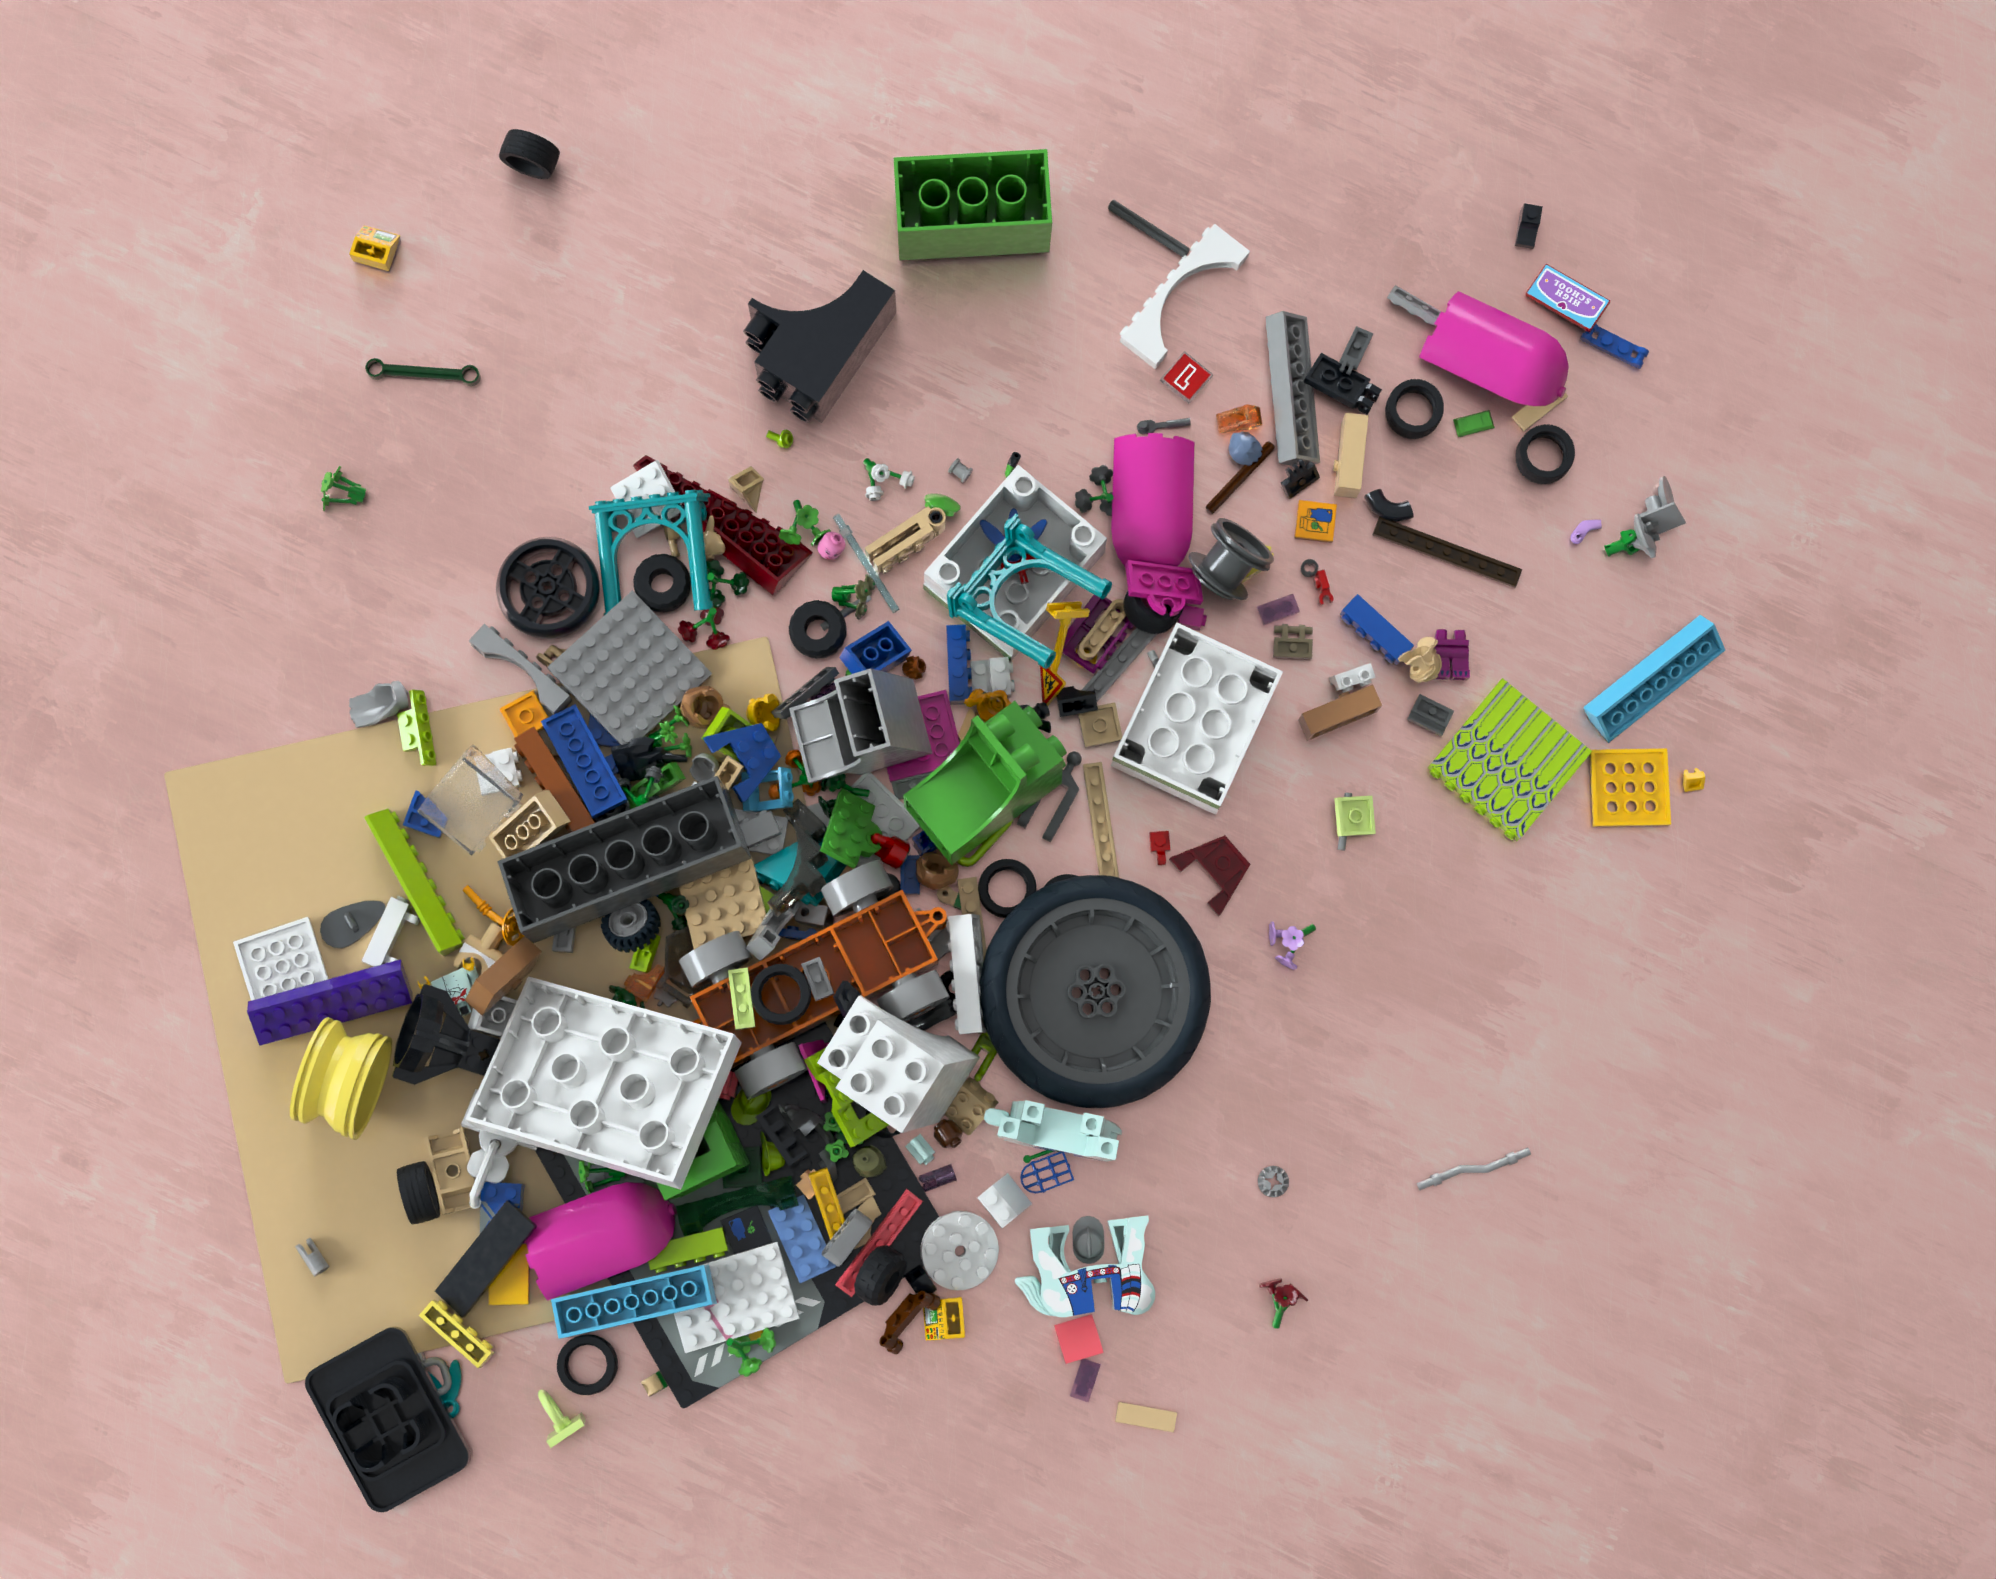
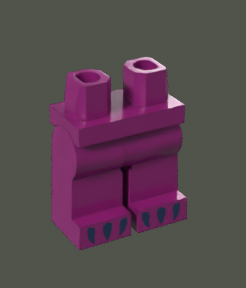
(1453, 654)

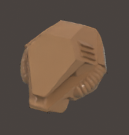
(701, 706)
(935, 871)

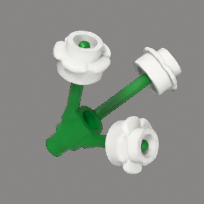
(880, 473)

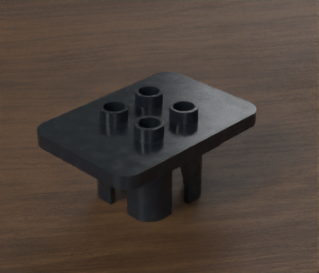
(387, 1419)

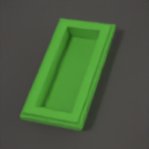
(1473, 423)

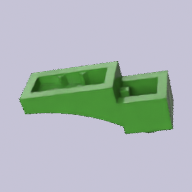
(672, 777)

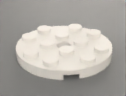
(940, 1244)

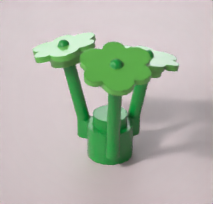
(355, 491)
(584, 1171)

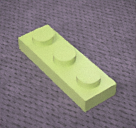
(741, 998)

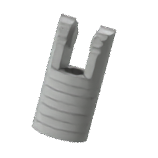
(315, 1260)

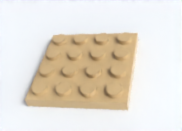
(724, 903)

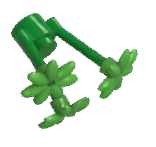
(666, 732)

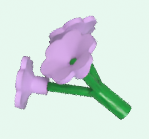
(1291, 938)

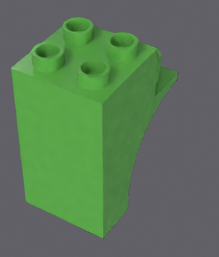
(987, 781)

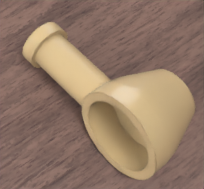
(671, 536)

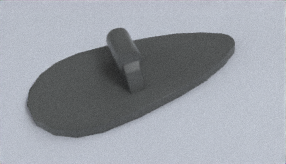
(350, 923)

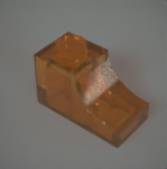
(1239, 418)
(644, 984)

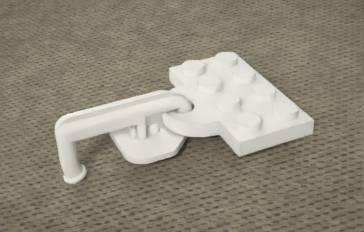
(490, 1161)

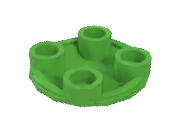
(943, 502)

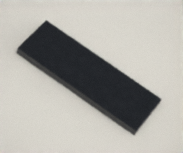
(485, 1258)

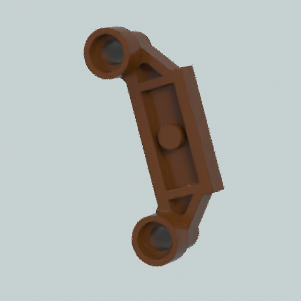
(903, 1316)

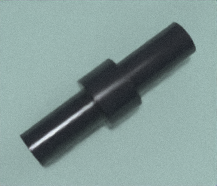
(669, 758)

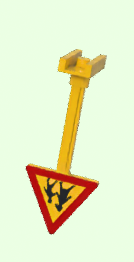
(1050, 680)

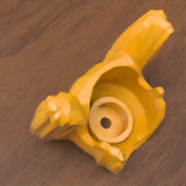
(987, 702)

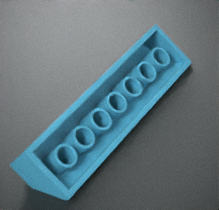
(1655, 678)

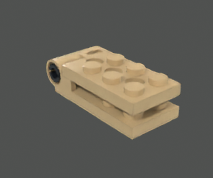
(905, 539)

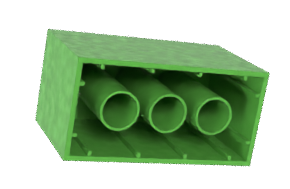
(973, 204)

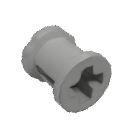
(960, 470)

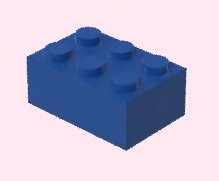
(877, 650)

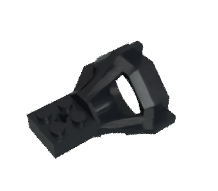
(454, 1045)

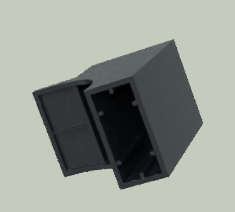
(817, 351)

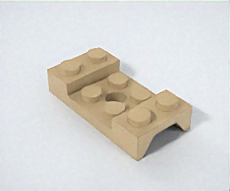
(449, 1150)

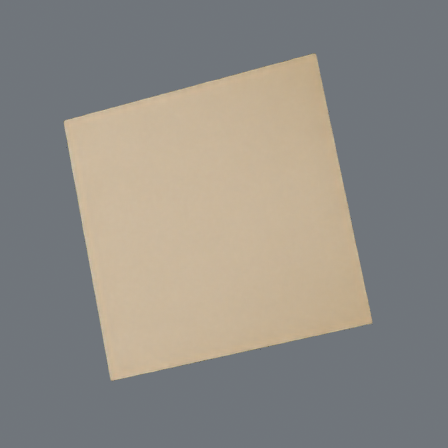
(289, 841)

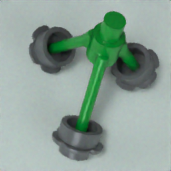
(653, 775)

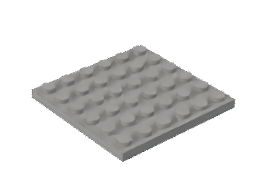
(629, 670)

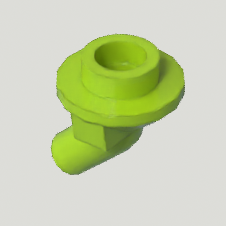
(784, 440)

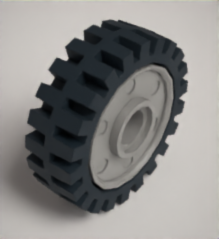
(631, 926)

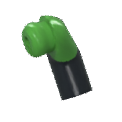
(1012, 463)

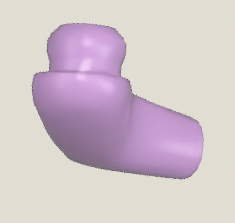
(1583, 528)

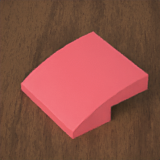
(1078, 1339)

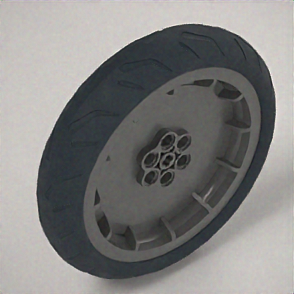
(1042, 1027)

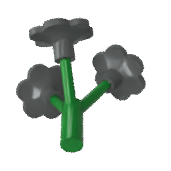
(1084, 500)

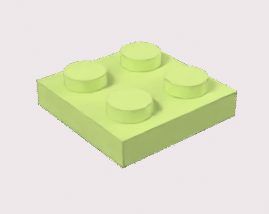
(1355, 816)

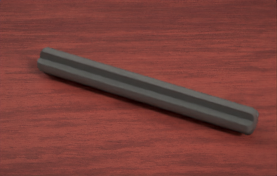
(1148, 228)

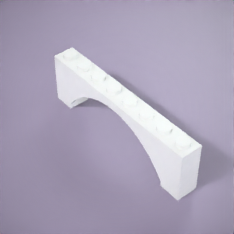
(1213, 251)

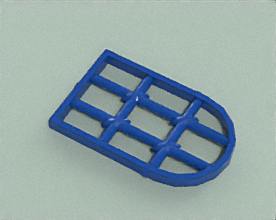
(1051, 1166)

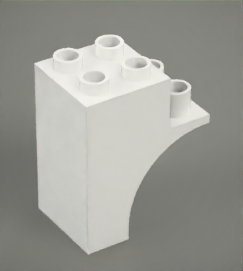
(896, 1067)

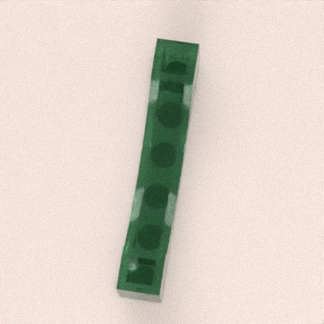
(698, 1214)

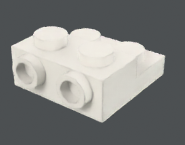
(992, 675)
(1352, 677)
(506, 762)

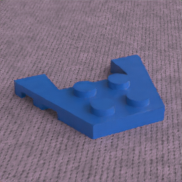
(754, 751)

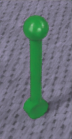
(1027, 1158)

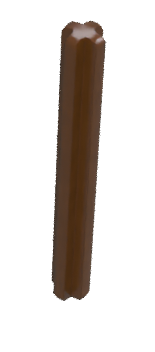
(1238, 479)

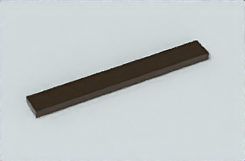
(1447, 552)

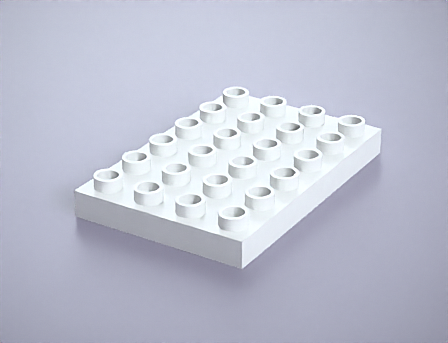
(604, 1082)

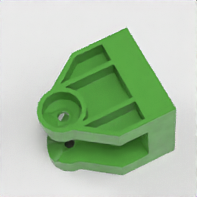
(724, 1158)

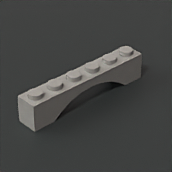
(493, 646)

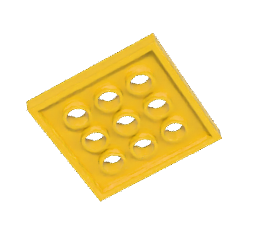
(1659, 778)

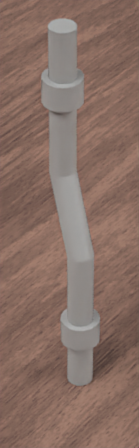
(1436, 1179)

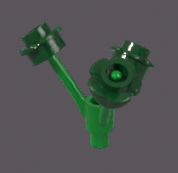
(676, 905)

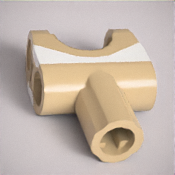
(482, 950)

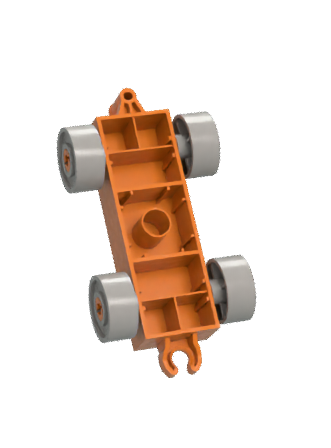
(871, 949)

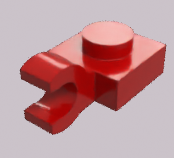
(1322, 583)
(1160, 843)

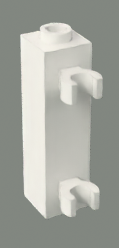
(388, 931)

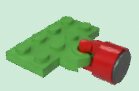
(854, 834)

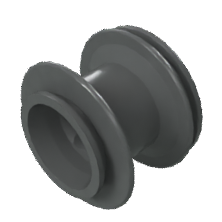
(1230, 560)

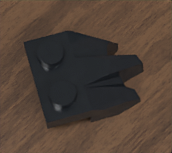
(636, 757)

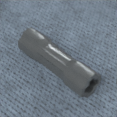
(934, 1016)

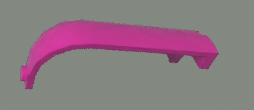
(1497, 352)
(1152, 498)
(598, 1236)

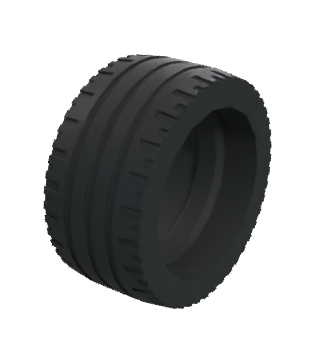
(529, 154)
(1428, 391)
(1557, 435)
(1145, 618)
(990, 871)
(763, 977)
(418, 1192)
(565, 1353)

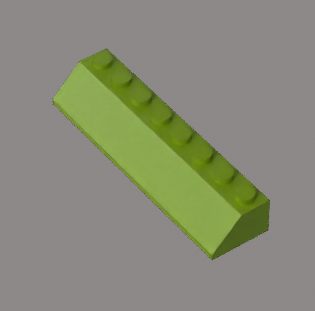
(415, 881)

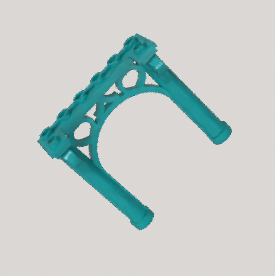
(694, 513)
(1017, 541)

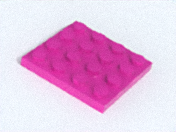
(941, 735)

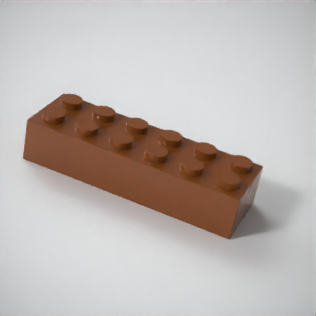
(552, 778)

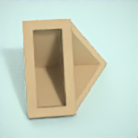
(747, 486)

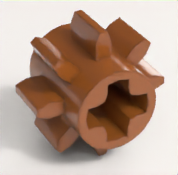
(914, 667)

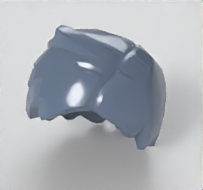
(1244, 448)

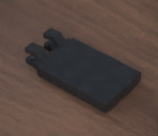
(1342, 386)

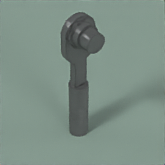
(1150, 426)

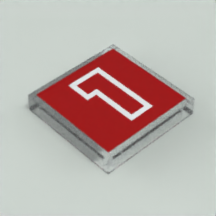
(1186, 377)

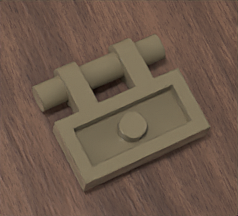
(1292, 647)

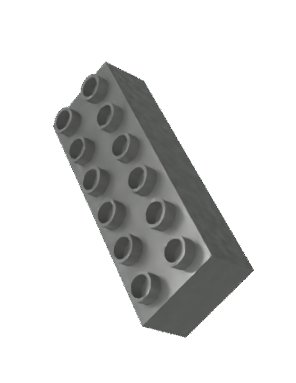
(624, 859)

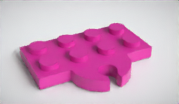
(1163, 585)

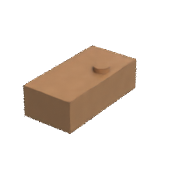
(1340, 712)
(503, 976)

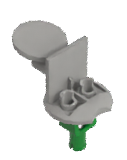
(1660, 517)

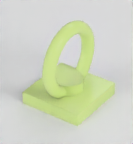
(563, 1425)

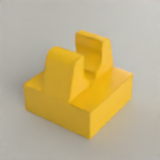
(1693, 781)

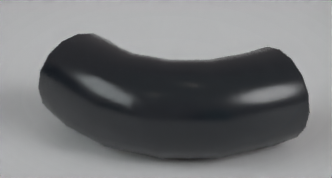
(1387, 509)

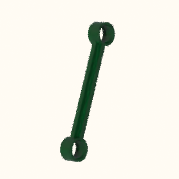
(422, 372)

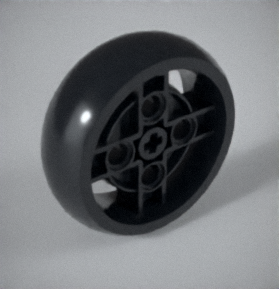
(530, 617)

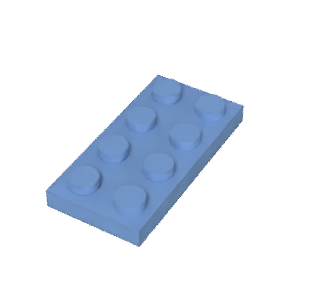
(801, 1240)

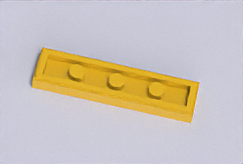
(827, 1200)

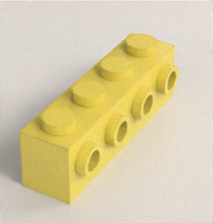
(458, 1335)

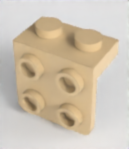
(970, 1106)

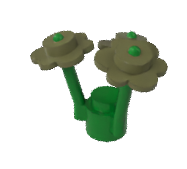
(863, 589)

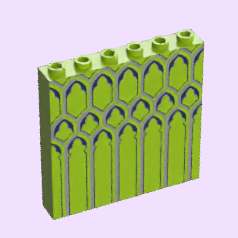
(1509, 760)

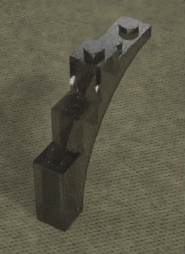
(804, 875)

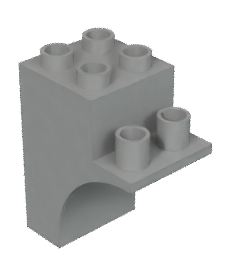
(861, 726)

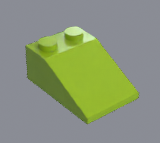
(726, 721)

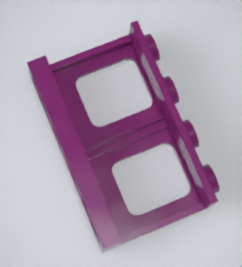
(1082, 627)

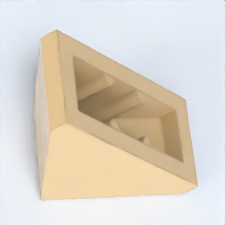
(730, 772)

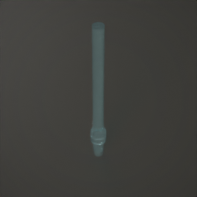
(846, 532)

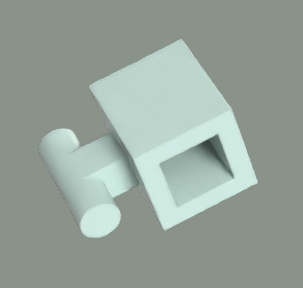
(920, 1150)

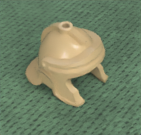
(1423, 660)

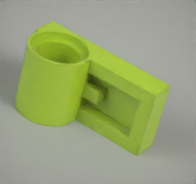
(643, 959)

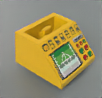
(374, 247)
(945, 1321)

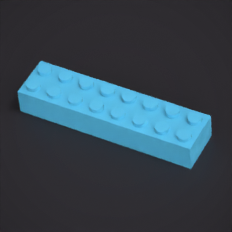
(633, 1301)

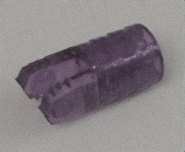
(937, 1177)

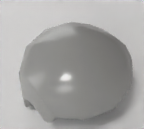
(704, 767)

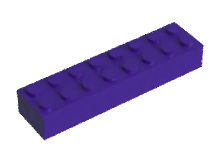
(337, 998)

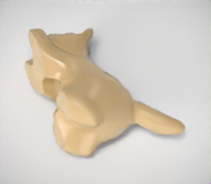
(712, 541)

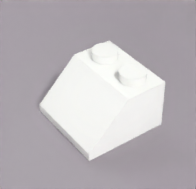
(1004, 1200)

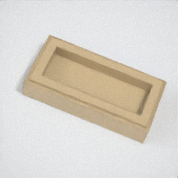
(855, 1195)

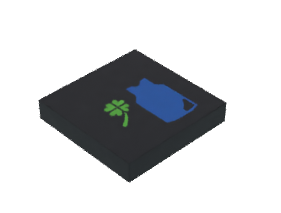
(746, 1230)

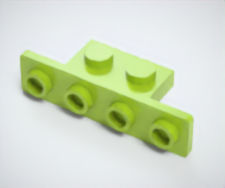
(416, 729)

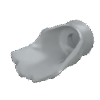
(378, 704)

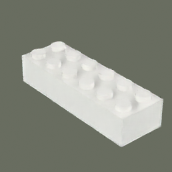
(966, 966)

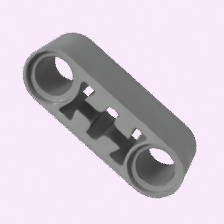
(846, 1237)

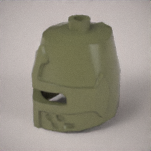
(869, 1161)

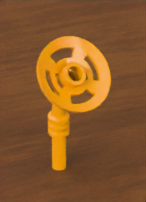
(508, 925)

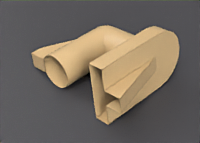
(552, 650)

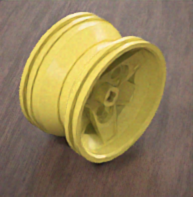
(341, 1078)

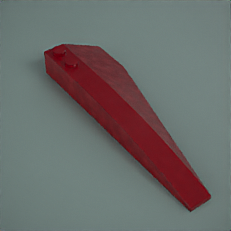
(747, 539)

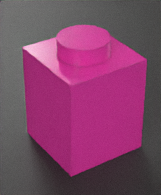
(1192, 617)

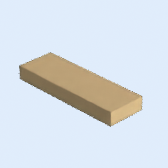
(1531, 414)
(1146, 1417)

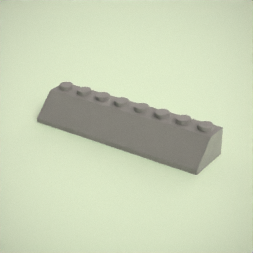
(1291, 396)

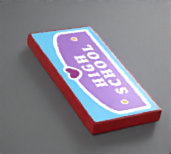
(1567, 298)

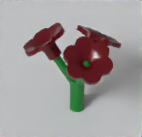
(711, 618)
(1284, 1295)

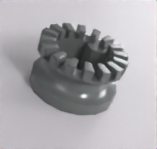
(1310, 562)

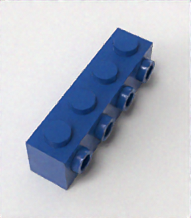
(1376, 629)
(957, 663)

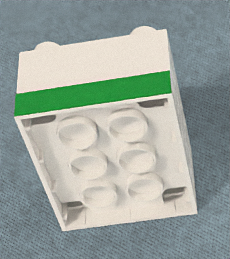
(1017, 603)
(1196, 718)

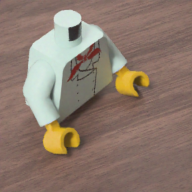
(457, 985)

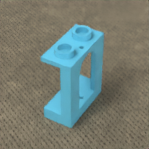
(785, 779)

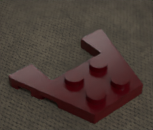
(1223, 865)

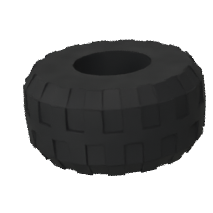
(657, 565)
(817, 611)
(880, 1275)

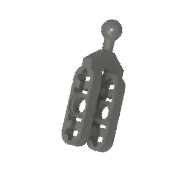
(1068, 782)

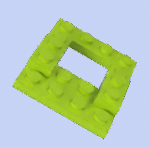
(854, 1129)

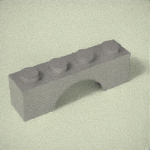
(767, 933)

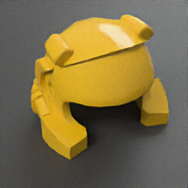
(760, 712)

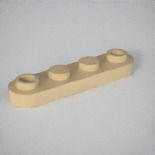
(1102, 630)

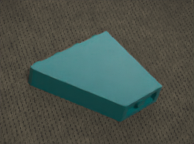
(777, 868)

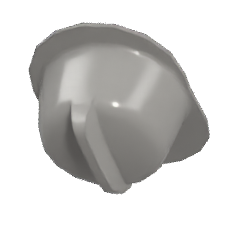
(1088, 1239)

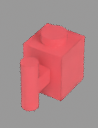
(730, 1087)

